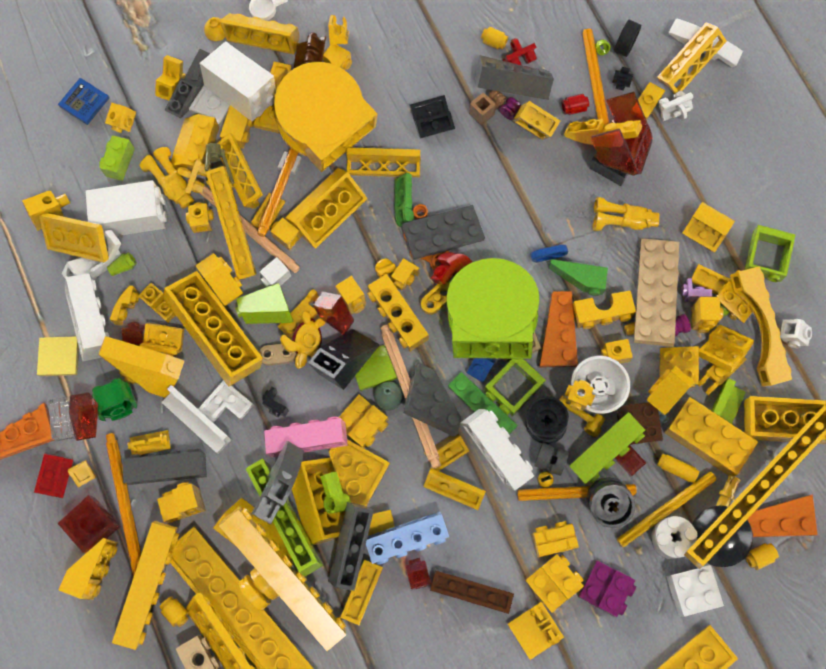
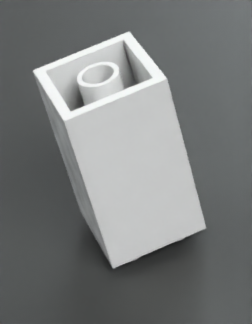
(238, 81)
(127, 208)

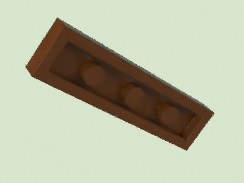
(472, 592)

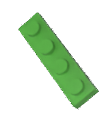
(476, 399)

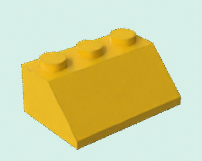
(194, 136)

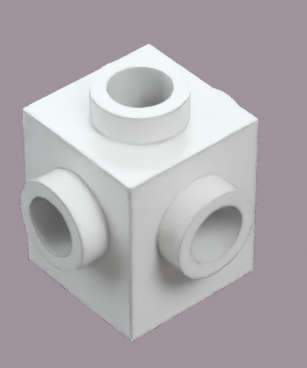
(795, 333)

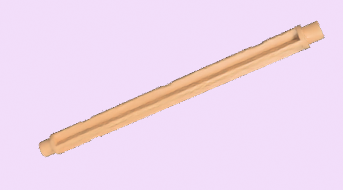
(289, 263)
(404, 381)

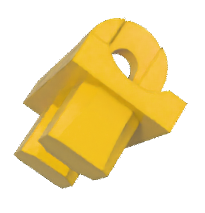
(193, 184)

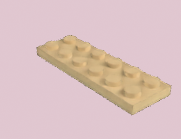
(657, 292)

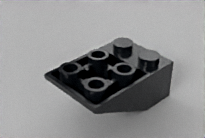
(343, 357)

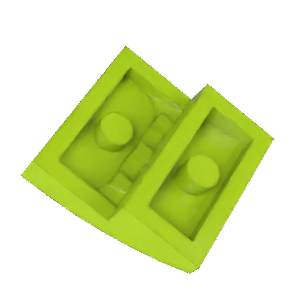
(376, 370)

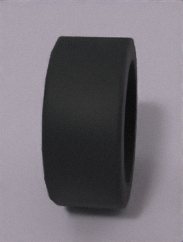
(627, 38)

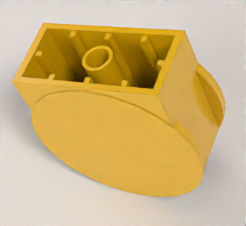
(322, 112)

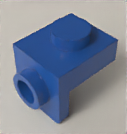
(481, 367)

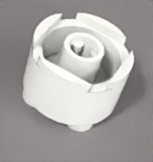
(662, 539)

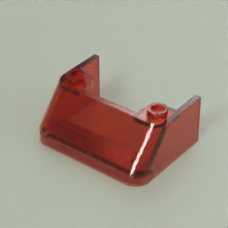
(620, 153)

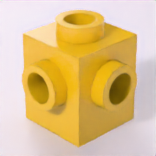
(120, 118)
(199, 217)
(576, 401)

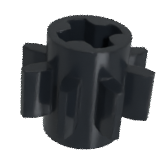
(622, 78)

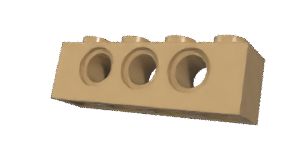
(190, 649)

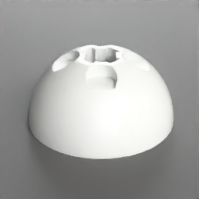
(606, 376)

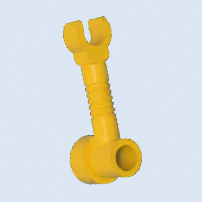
(593, 424)

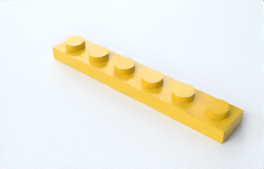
(231, 223)

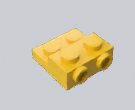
(363, 421)
(555, 582)

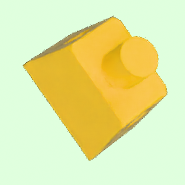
(44, 203)

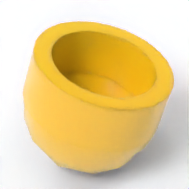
(547, 483)

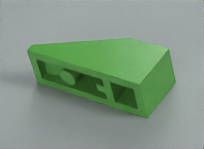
(583, 276)

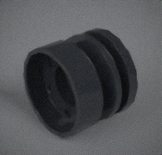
(550, 409)

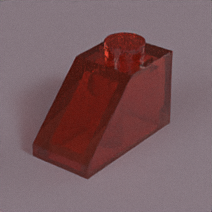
(334, 311)
(83, 415)
(418, 574)

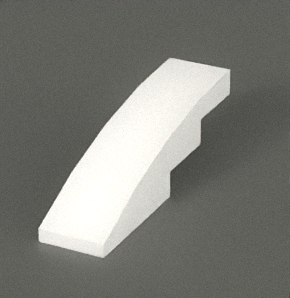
(684, 32)

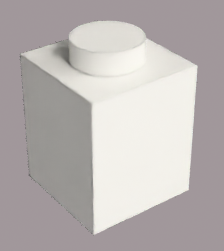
(274, 273)

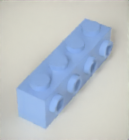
(406, 537)

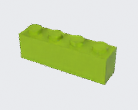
(607, 447)

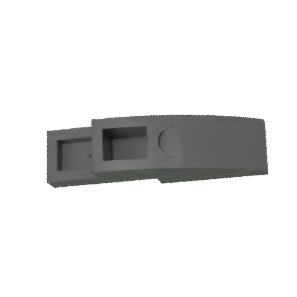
(187, 88)
(280, 483)

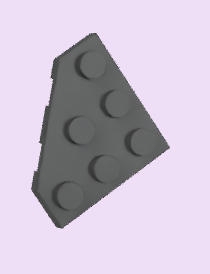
(430, 402)

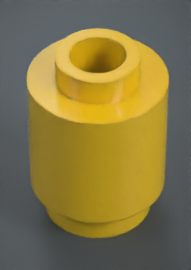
(494, 38)
(762, 556)
(174, 612)

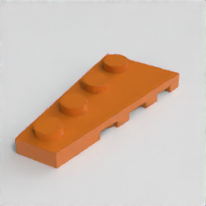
(560, 339)
(26, 433)

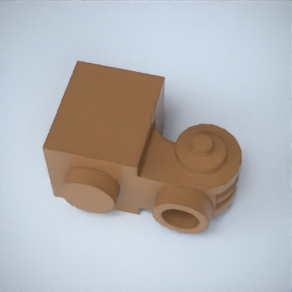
(484, 106)

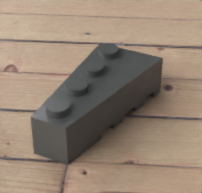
(513, 78)

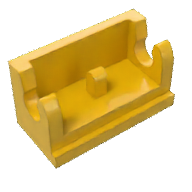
(338, 33)

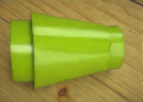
(122, 264)

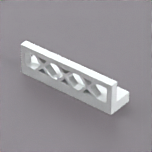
(196, 420)

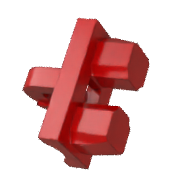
(527, 52)

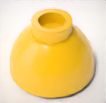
(213, 29)

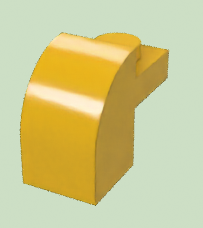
(170, 78)

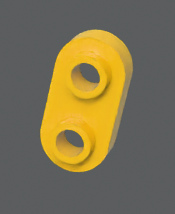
(435, 298)

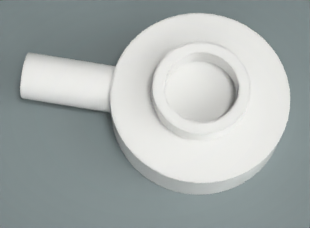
(264, 8)

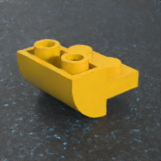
(708, 227)

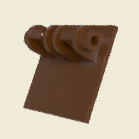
(310, 50)
(648, 417)

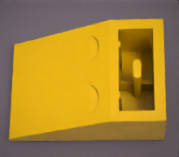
(85, 575)

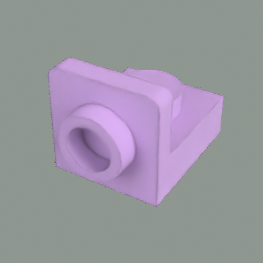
(693, 295)

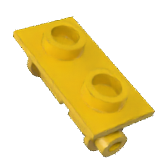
(149, 443)

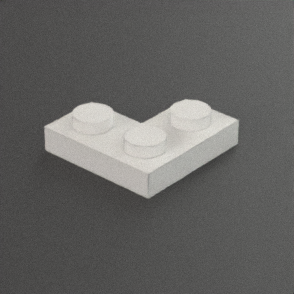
(223, 398)

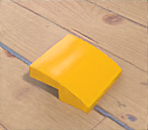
(725, 348)

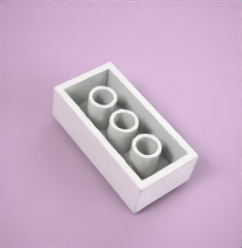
(85, 315)
(497, 448)

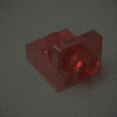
(133, 333)

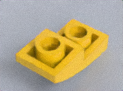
(126, 300)
(155, 300)

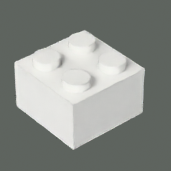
(695, 591)

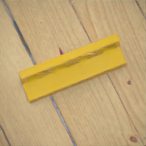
(691, 55)
(381, 156)
(242, 182)

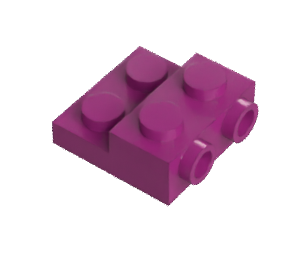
(607, 589)

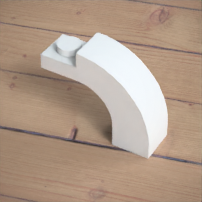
(94, 268)

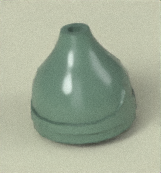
(388, 395)

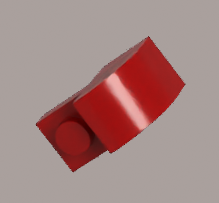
(450, 265)

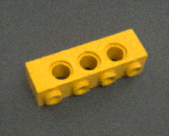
(383, 287)

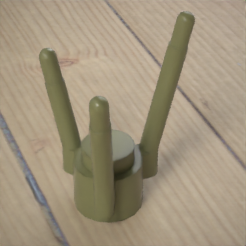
(213, 153)

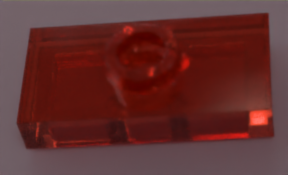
(631, 461)

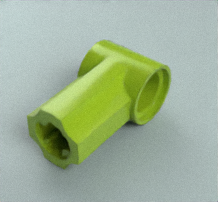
(335, 498)

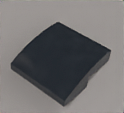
(432, 116)

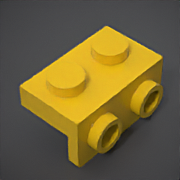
(163, 338)

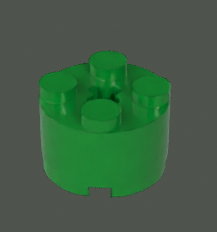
(114, 400)

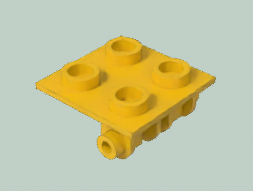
(735, 304)
(683, 358)
(535, 630)

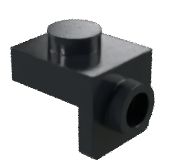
(275, 408)

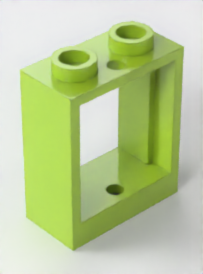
(775, 237)
(527, 371)

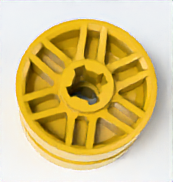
(257, 590)

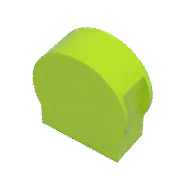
(492, 310)

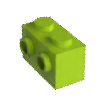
(116, 158)

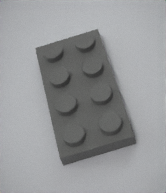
(443, 232)

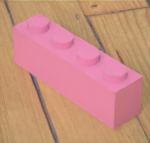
(308, 437)

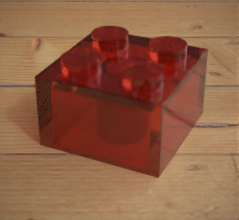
(88, 524)

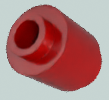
(575, 104)

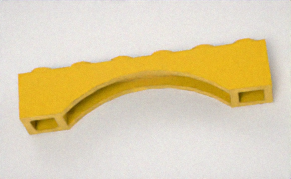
(773, 363)

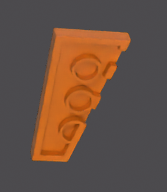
(785, 519)

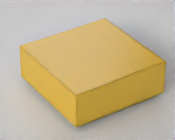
(81, 473)

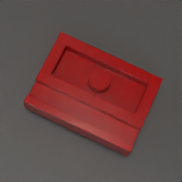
(53, 476)

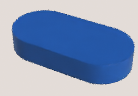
(549, 253)

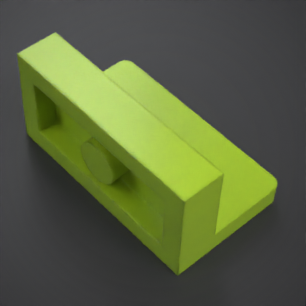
(728, 401)

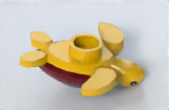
(305, 339)

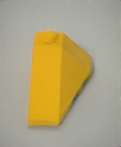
(146, 367)

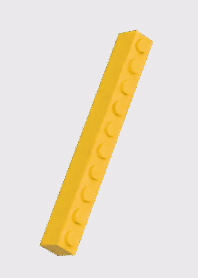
(758, 490)

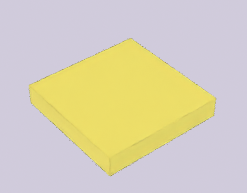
(57, 356)

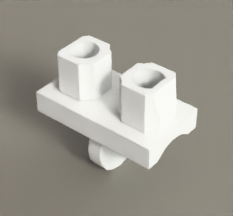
(676, 108)

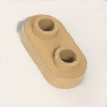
(277, 355)

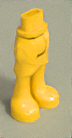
(172, 184)
(634, 216)

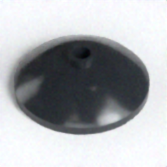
(735, 548)

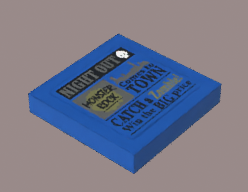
(83, 101)

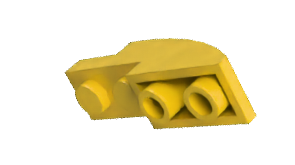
(584, 130)

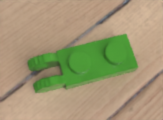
(403, 199)

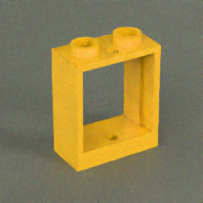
(542, 122)

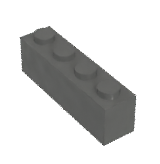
(164, 467)
(350, 546)

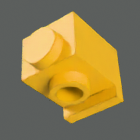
(404, 274)

